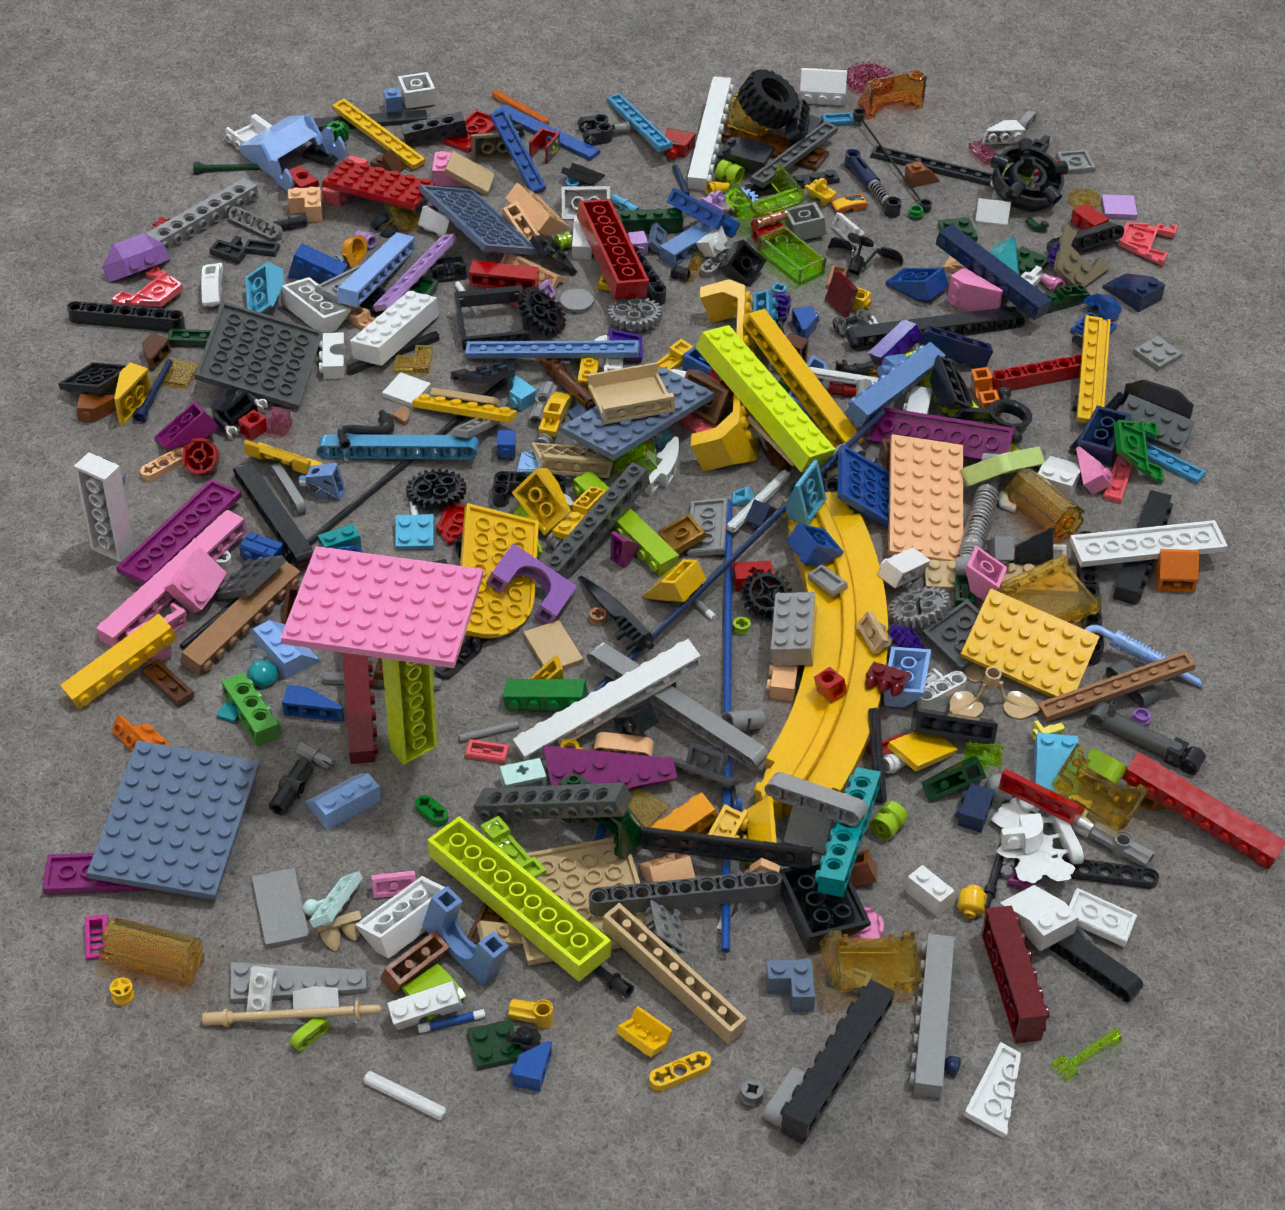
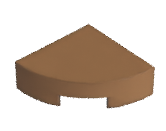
(402, 415)

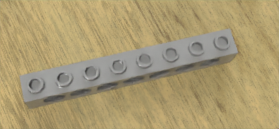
(204, 213)

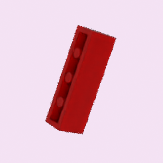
(502, 275)

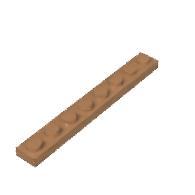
(1116, 686)

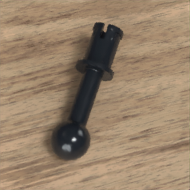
(615, 981)

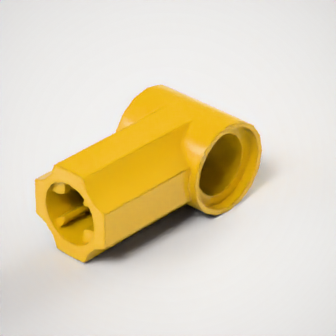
(532, 1012)

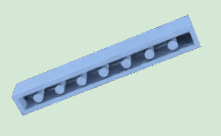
(376, 269)

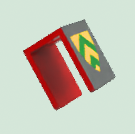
(540, 140)

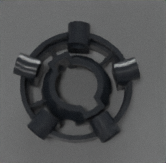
(1025, 162)

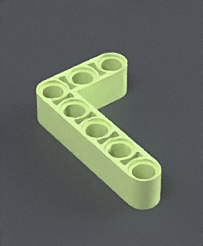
(1002, 464)

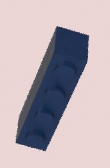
(958, 347)

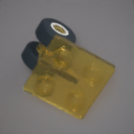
(403, 217)

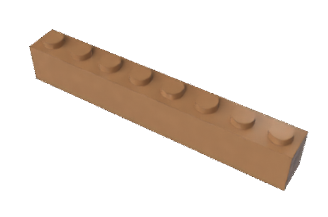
(237, 620)

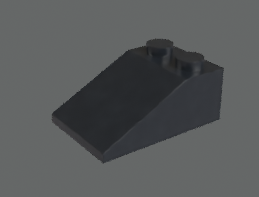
(745, 152)

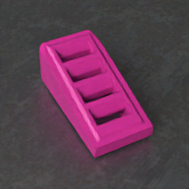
(94, 921)

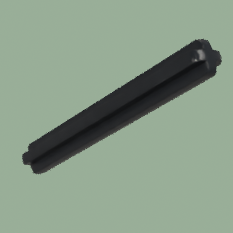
(877, 750)

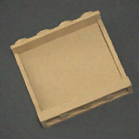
(630, 393)

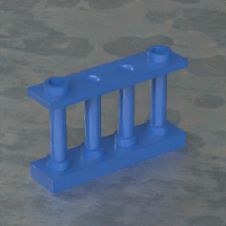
(703, 212)

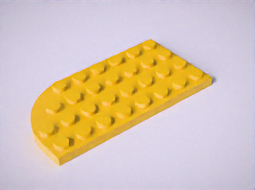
(484, 543)

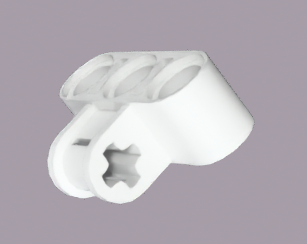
(940, 689)

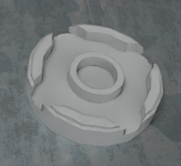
(576, 301)

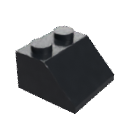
(742, 263)

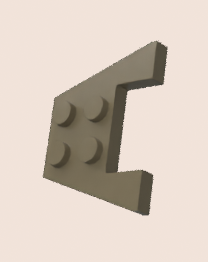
(1071, 265)

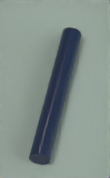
(680, 179)

